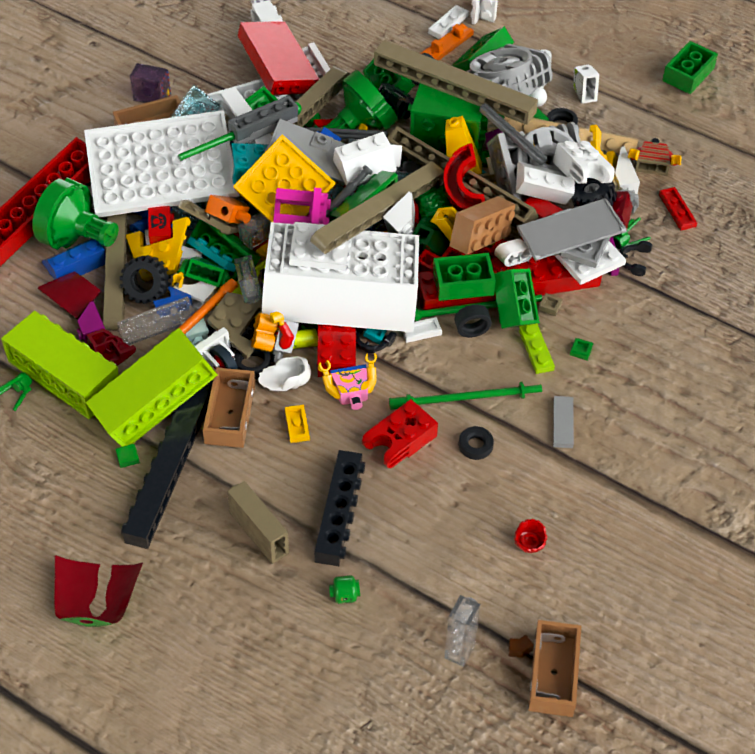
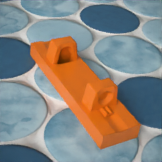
(449, 42)

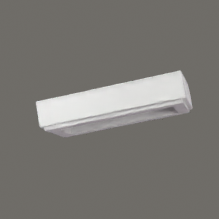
(423, 329)

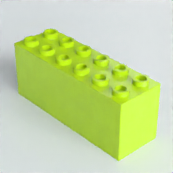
(58, 361)
(151, 388)

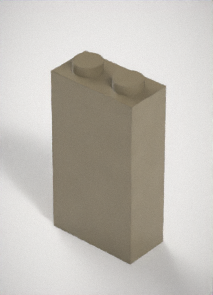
(258, 522)

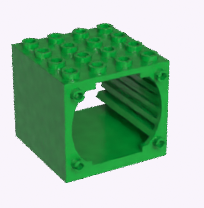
(431, 111)

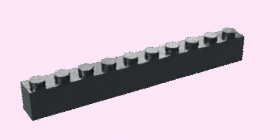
(165, 470)

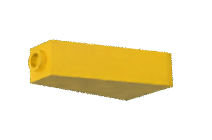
(457, 136)

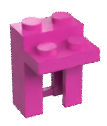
(316, 200)

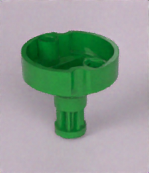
(363, 106)
(66, 214)

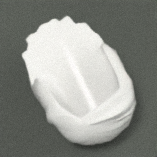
(286, 374)

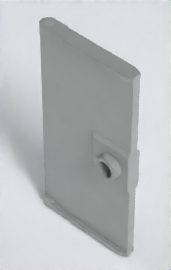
(314, 145)
(571, 229)

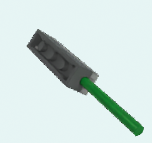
(252, 124)

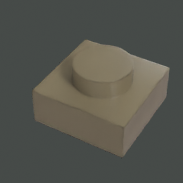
(550, 304)

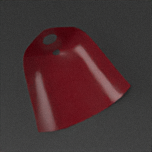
(77, 587)

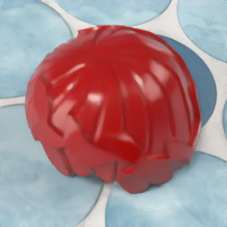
(530, 536)

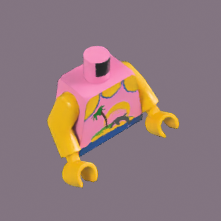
(350, 384)

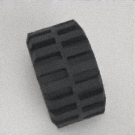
(131, 285)

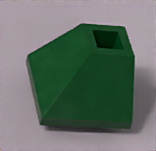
(431, 237)

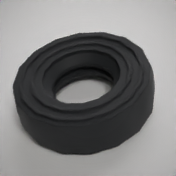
(476, 453)

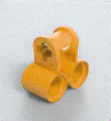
(264, 333)

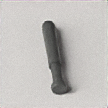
(348, 190)

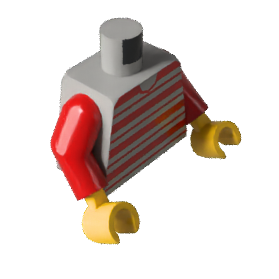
(284, 336)

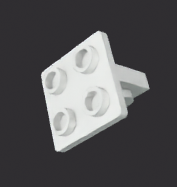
(484, 10)

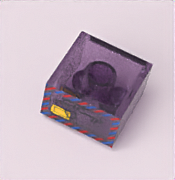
(149, 83)

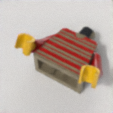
(654, 158)

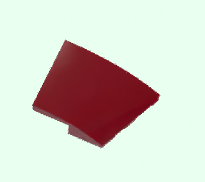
(71, 293)
(110, 346)

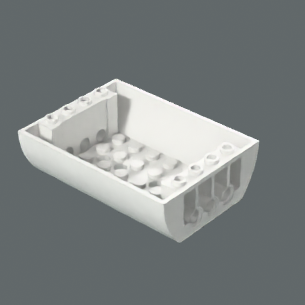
(363, 296)

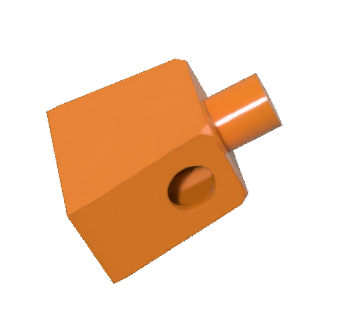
(235, 212)

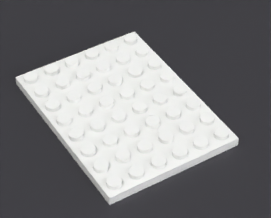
(140, 169)

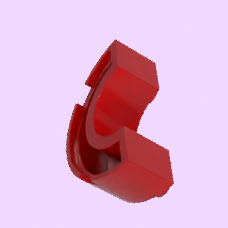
(454, 171)

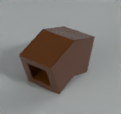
(520, 647)

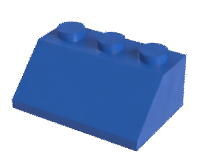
(80, 258)

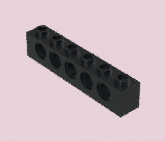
(328, 552)

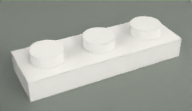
(446, 22)

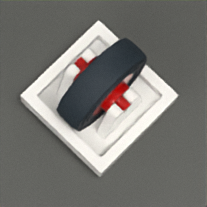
(217, 350)

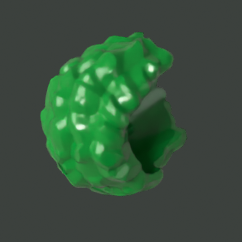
(431, 201)

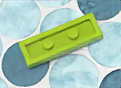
(536, 348)

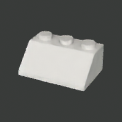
(370, 151)
(544, 183)
(401, 216)

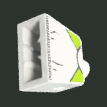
(586, 78)

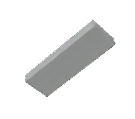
(563, 422)

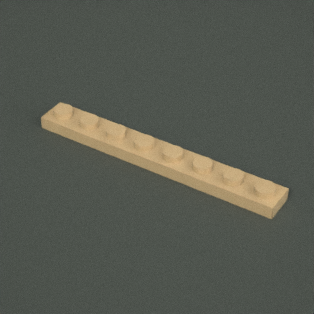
(608, 142)

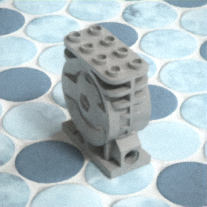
(514, 68)
(506, 153)

